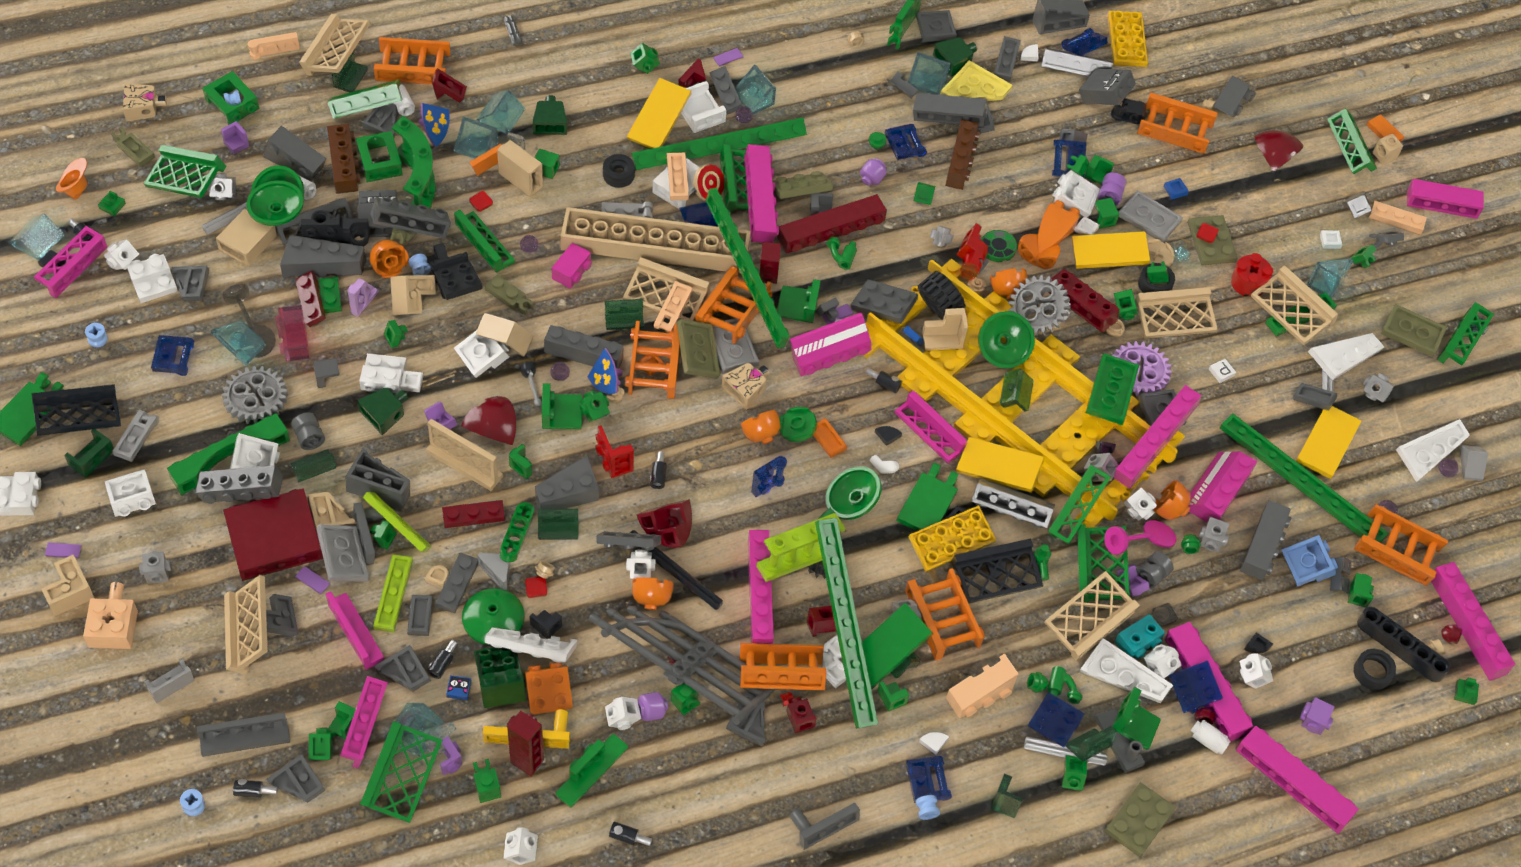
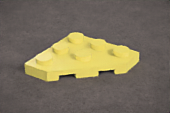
(977, 82)

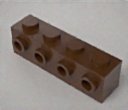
(961, 157)
(343, 159)

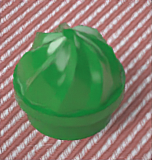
(1190, 544)
(1037, 682)

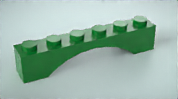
(187, 471)

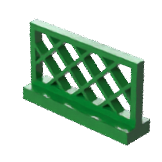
(189, 159)
(728, 167)
(1085, 560)
(383, 764)

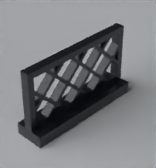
(75, 400)
(997, 553)

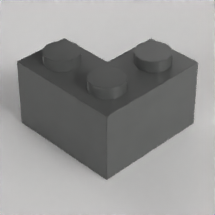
(1234, 95)

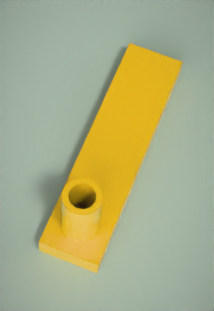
(555, 739)

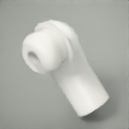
(884, 467)

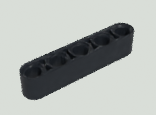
(1407, 653)

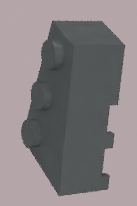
(1060, 15)
(290, 151)
(370, 475)
(568, 487)

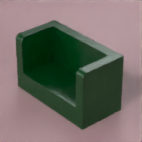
(91, 455)

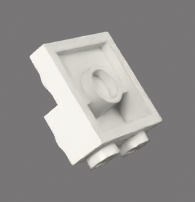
(1076, 193)
(151, 278)
(481, 353)
(382, 372)
(253, 452)
(19, 493)
(130, 493)

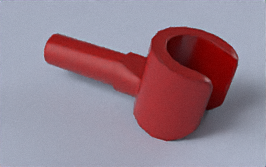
(786, 698)

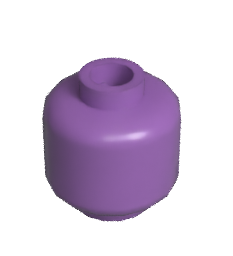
(873, 172)
(652, 706)

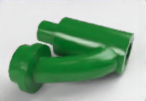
(848, 255)
(1056, 683)

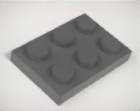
(884, 301)

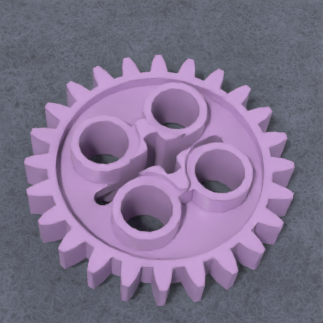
(1152, 367)

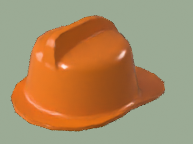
(73, 179)

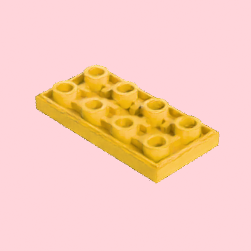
(1127, 39)
(659, 114)
(1110, 250)
(1328, 441)
(1000, 464)
(952, 536)

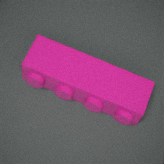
(1445, 198)

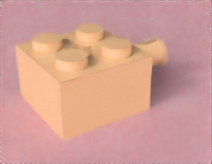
(111, 621)

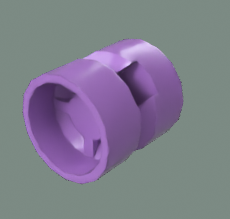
(1112, 187)

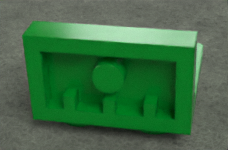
(799, 303)
(560, 410)
(1136, 722)

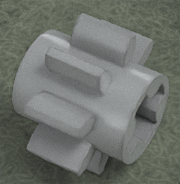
(941, 236)

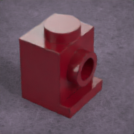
(820, 620)
(800, 721)

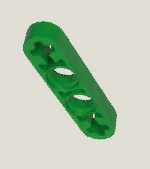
(519, 532)

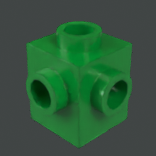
(645, 58)
(592, 412)

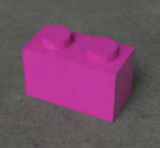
(571, 265)

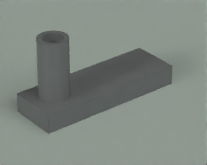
(361, 518)
(1125, 750)
(815, 833)

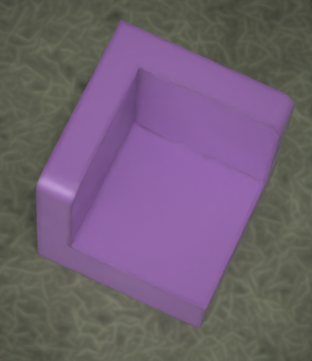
(235, 137)

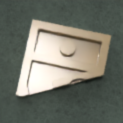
(327, 511)

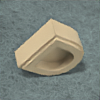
(437, 576)

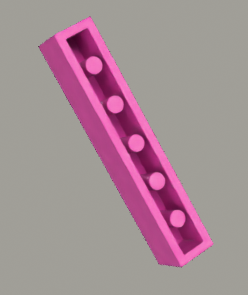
(760, 194)
(1157, 437)
(759, 591)
(1472, 619)
(1229, 714)
(1297, 779)

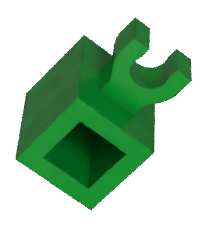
(486, 782)

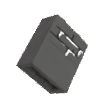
(1107, 86)
(366, 201)

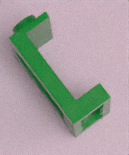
(214, 92)
(383, 169)

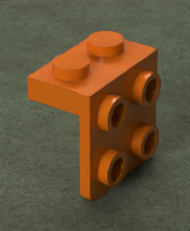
(548, 688)

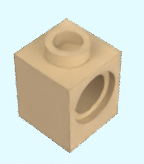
(1387, 149)

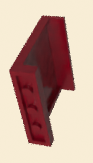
(272, 534)

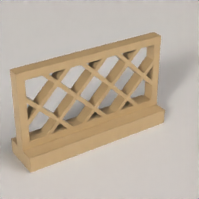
(327, 39)
(669, 276)
(1176, 297)
(1307, 298)
(463, 456)
(1104, 628)
(237, 630)

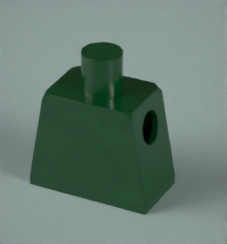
(955, 52)
(550, 117)
(383, 408)

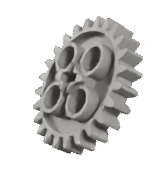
(1037, 288)
(270, 385)

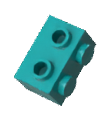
(1140, 637)

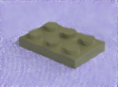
(802, 184)
(1222, 248)
(1414, 330)
(698, 349)
(1140, 819)

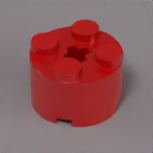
(1250, 274)

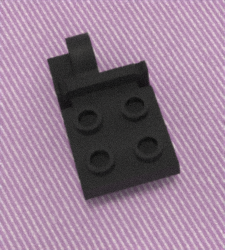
(336, 230)
(453, 273)

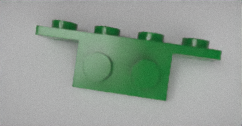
(590, 768)

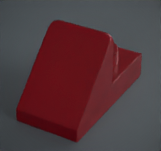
(693, 75)
(447, 85)

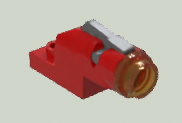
(973, 253)

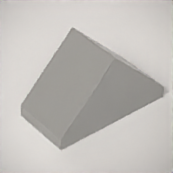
(1473, 462)
(495, 568)

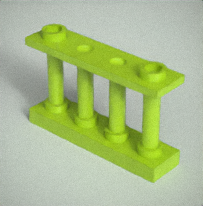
(793, 550)

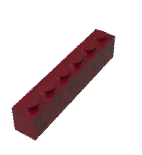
(832, 223)

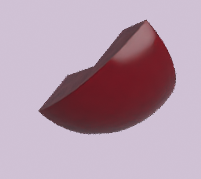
(1278, 147)
(493, 420)
(670, 521)

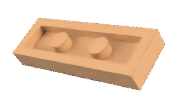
(677, 176)
(1397, 217)

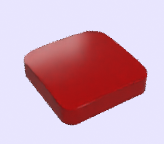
(481, 201)
(1207, 233)
(536, 587)

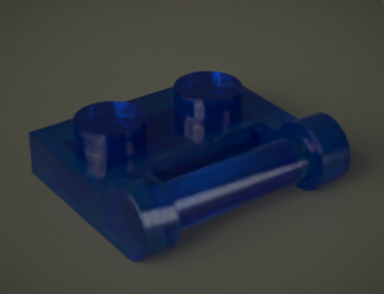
(1084, 42)
(900, 143)
(1074, 148)
(166, 353)
(763, 477)
(921, 778)

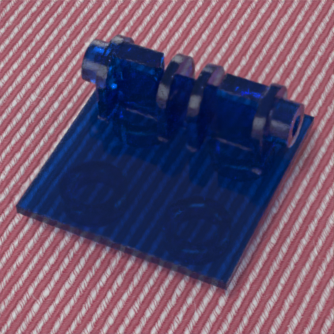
(698, 214)
(1195, 687)
(1056, 719)

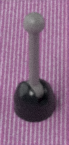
(528, 370)

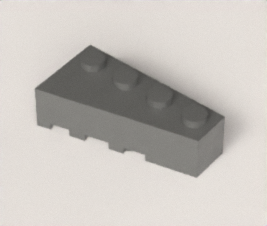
(321, 258)

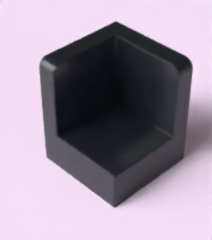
(546, 623)

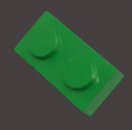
(330, 294)

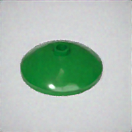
(278, 173)
(275, 203)
(1018, 337)
(854, 492)
(479, 620)

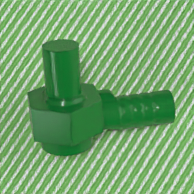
(1042, 557)

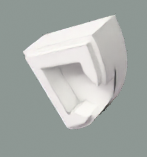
(1030, 53)
(934, 741)

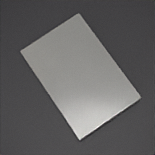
(1150, 216)
(733, 355)
(342, 553)

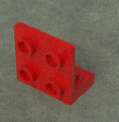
(615, 461)

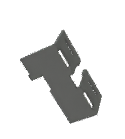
(904, 86)
(1336, 580)

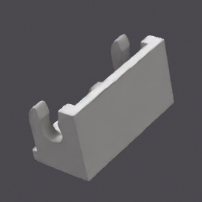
(170, 682)

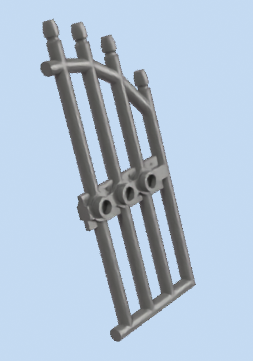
(685, 664)

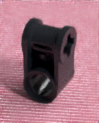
(1131, 111)

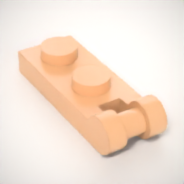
(273, 45)
(673, 307)

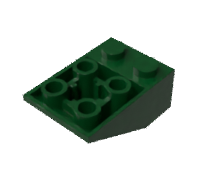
(499, 676)

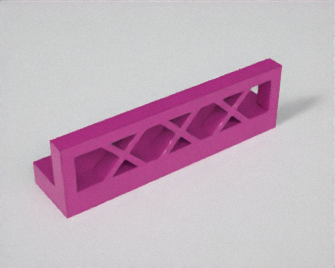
(75, 263)
(938, 426)
(355, 630)
(363, 720)

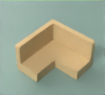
(407, 293)
(505, 332)
(946, 333)
(70, 590)

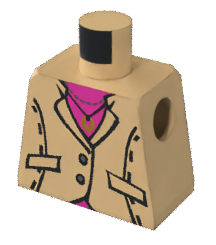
(141, 101)
(746, 383)

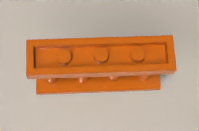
(410, 74)
(1180, 110)
(714, 304)
(670, 368)
(1388, 556)
(936, 644)
(779, 676)

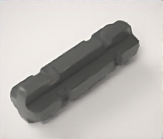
(512, 30)

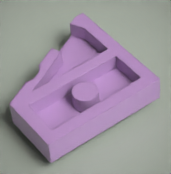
(360, 296)

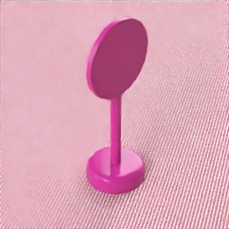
(1157, 532)

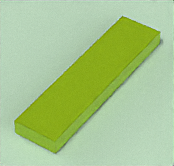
(399, 523)
(393, 593)

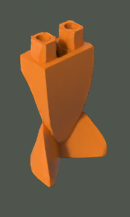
(1056, 225)

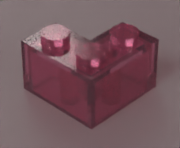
(293, 333)

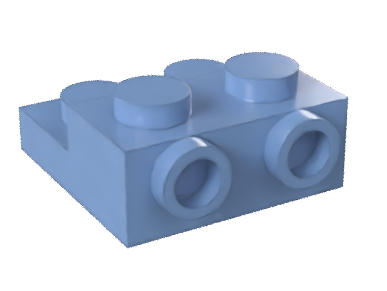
(1310, 561)

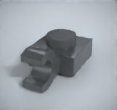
(1389, 237)

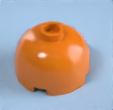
(388, 258)
(1007, 280)
(762, 427)
(1174, 501)
(651, 592)

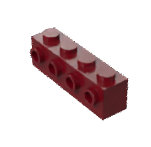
(1087, 302)
(525, 742)

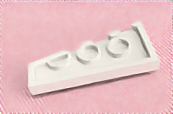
(1345, 354)
(1431, 448)
(531, 643)
(1123, 671)

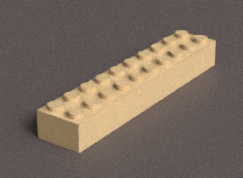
(649, 238)

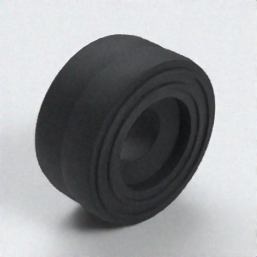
(615, 179)

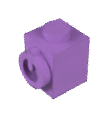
(1317, 716)

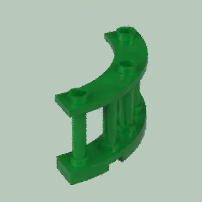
(418, 156)

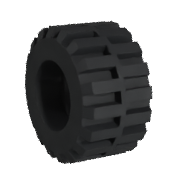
(940, 294)

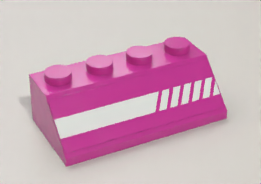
(830, 344)
(1220, 484)

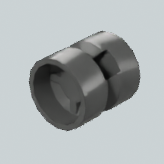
(308, 431)
(1155, 568)

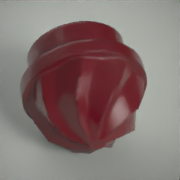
(1451, 633)

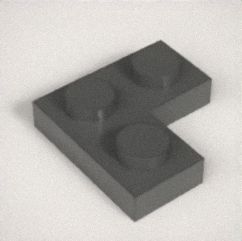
(282, 617)

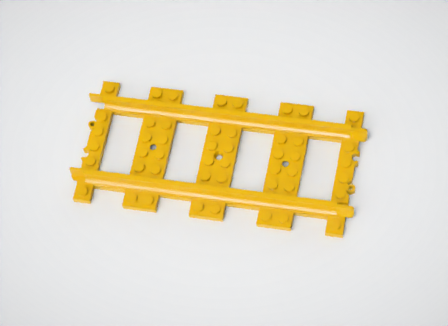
(988, 420)

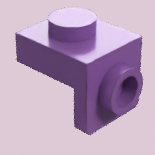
(439, 415)
(1136, 584)
(454, 759)

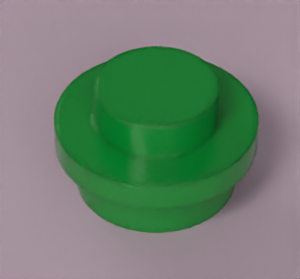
(877, 140)

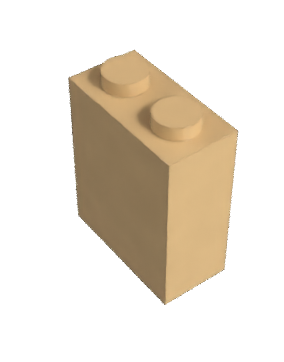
(520, 168)
(245, 238)

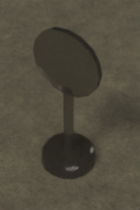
(237, 294)

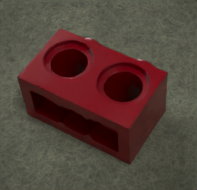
(770, 262)

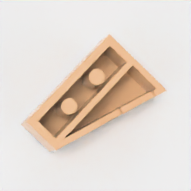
(983, 689)

